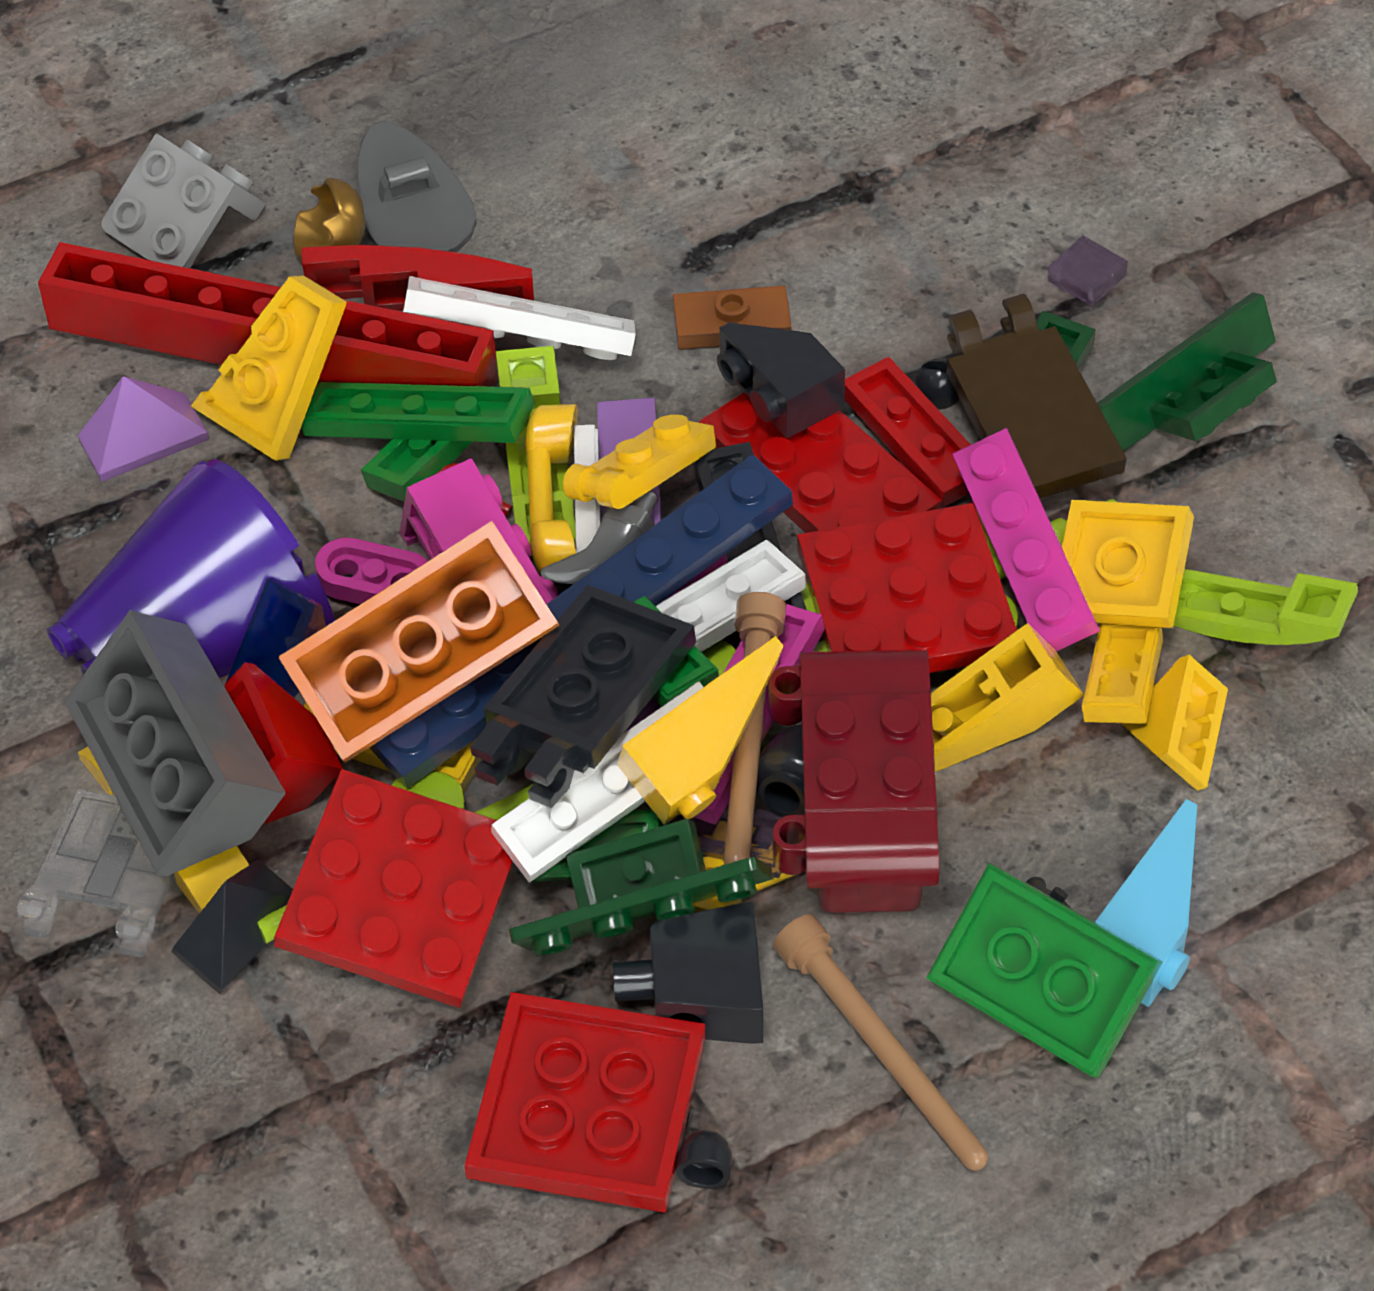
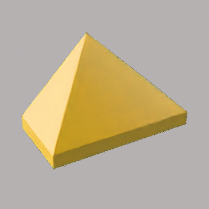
(1184, 720)

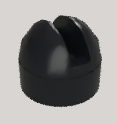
(936, 384)
(704, 1160)

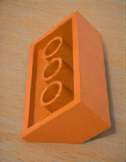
(418, 641)

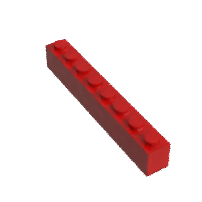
(212, 317)

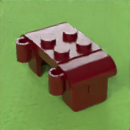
(865, 778)

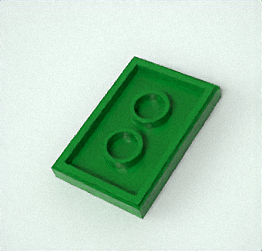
(1044, 970)

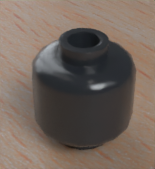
(781, 773)

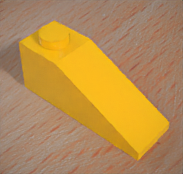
(1000, 698)
(687, 750)

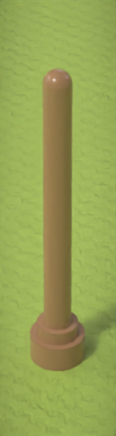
(758, 620)
(806, 947)

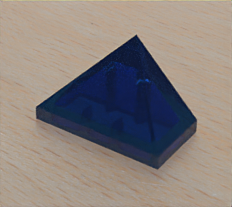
(277, 625)

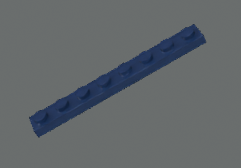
(648, 567)

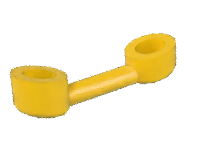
(548, 442)

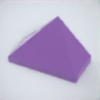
(139, 427)

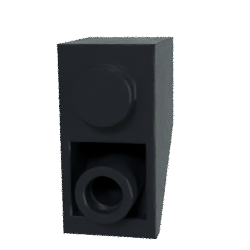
(783, 374)

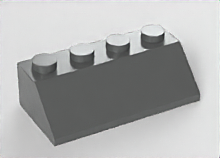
(172, 744)

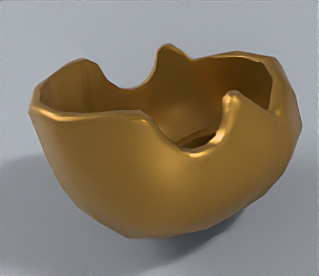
(333, 221)

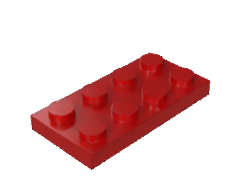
(831, 468)

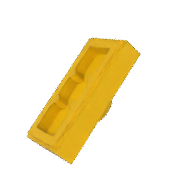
(1122, 674)

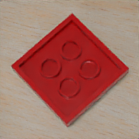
(909, 586)
(397, 889)
(586, 1102)

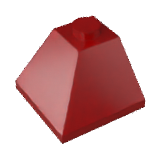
(287, 737)

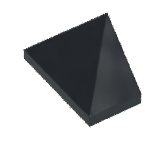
(226, 930)

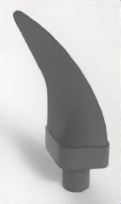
(614, 533)

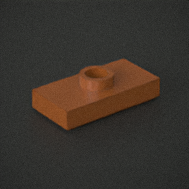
(702, 313)

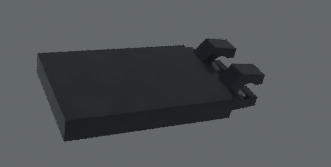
(579, 691)

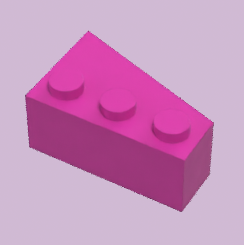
(457, 504)

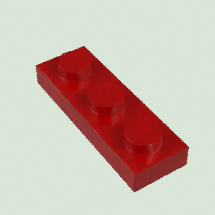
(909, 426)

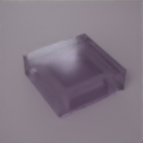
(1087, 270)

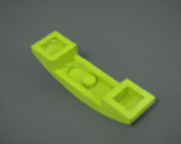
(534, 370)
(1262, 611)

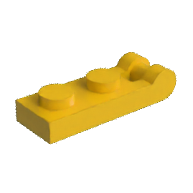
(640, 462)

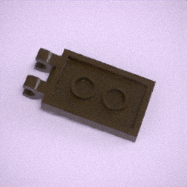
(1036, 393)

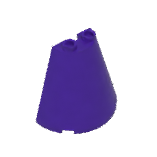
(195, 564)

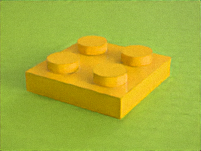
(1129, 559)

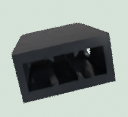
(702, 973)

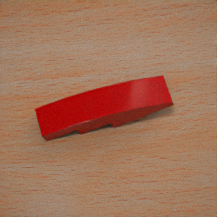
(383, 272)

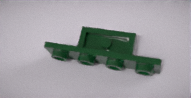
(1198, 379)
(637, 878)

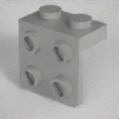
(176, 202)

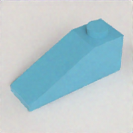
(1155, 900)

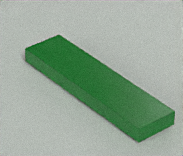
(418, 412)

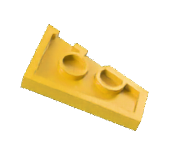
(276, 371)

